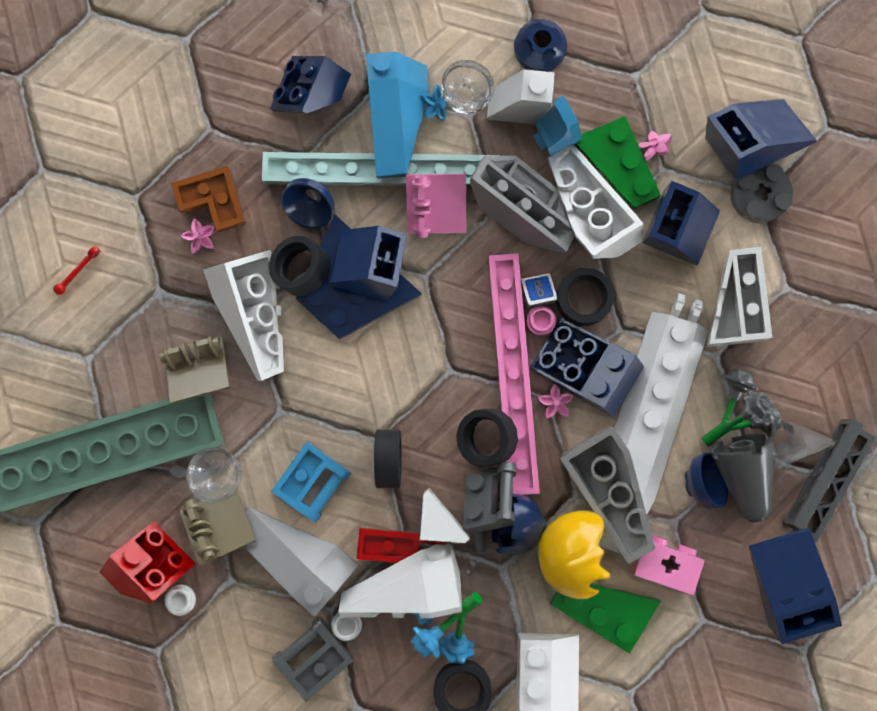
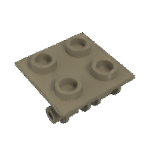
(195, 369)
(216, 528)

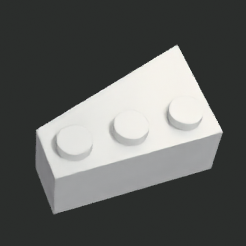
(741, 301)

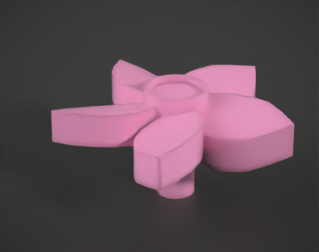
(656, 145)
(199, 236)
(556, 402)

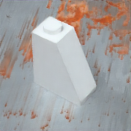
(522, 97)

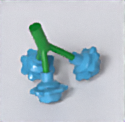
(455, 646)

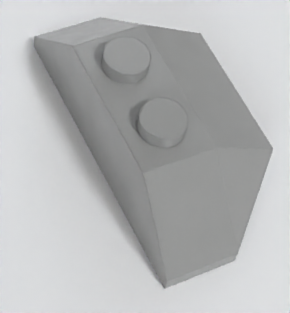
(522, 202)

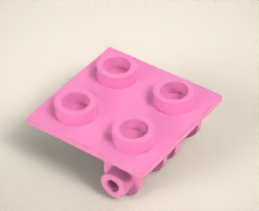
(436, 204)

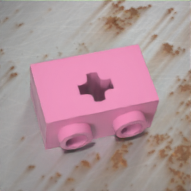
(683, 573)

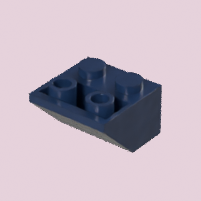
(682, 223)
(369, 261)

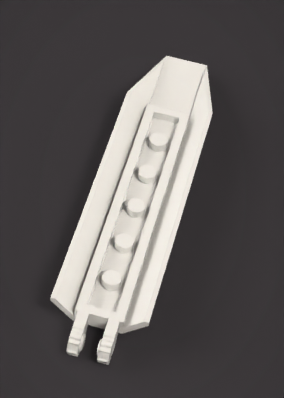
(658, 396)

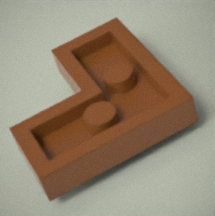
(212, 190)

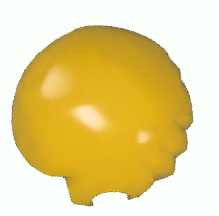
(572, 554)

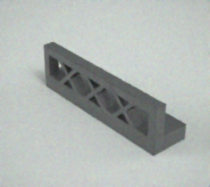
(823, 476)

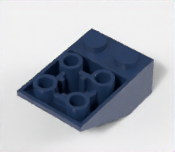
(756, 135)
(588, 366)
(794, 586)

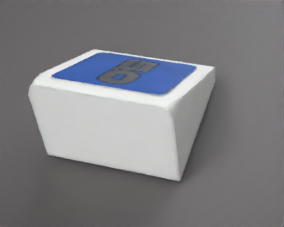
(538, 290)

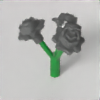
(758, 409)

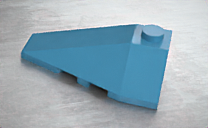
(395, 109)

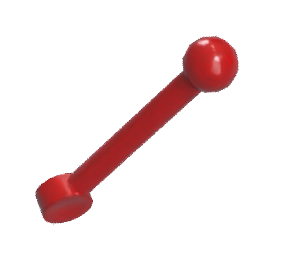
(59, 289)

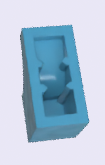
(557, 128)

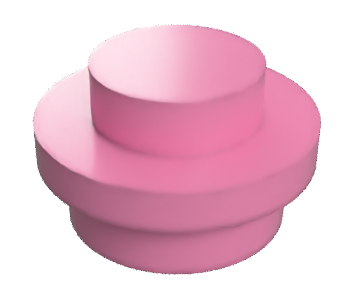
(541, 320)

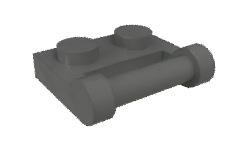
(481, 498)
(320, 666)

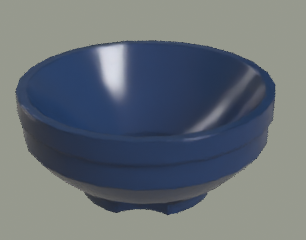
(536, 57)
(302, 208)
(706, 482)

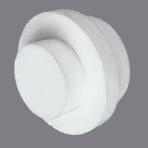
(180, 599)
(346, 627)

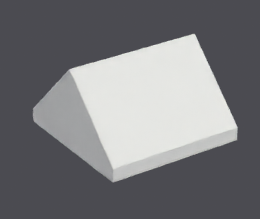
(438, 522)

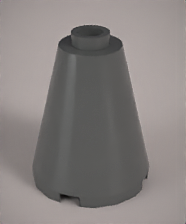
(748, 473)

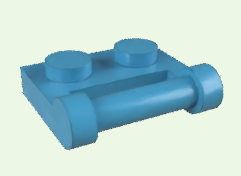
(302, 476)

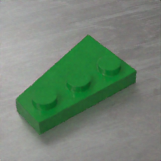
(620, 160)
(611, 614)

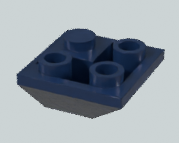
(309, 85)

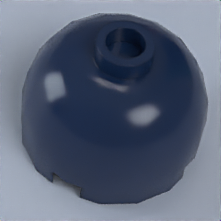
(525, 532)

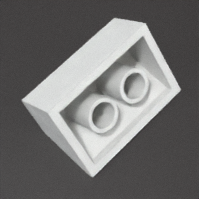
(547, 672)

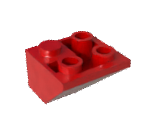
(146, 565)

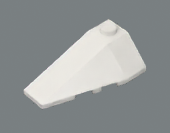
(418, 584)

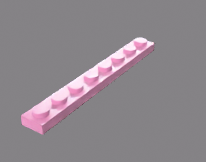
(513, 366)

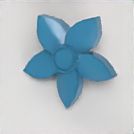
(435, 104)

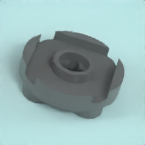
(755, 208)

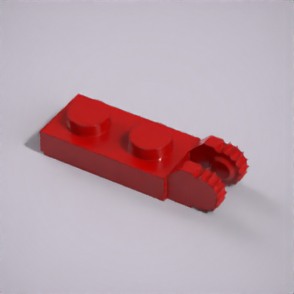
(388, 544)

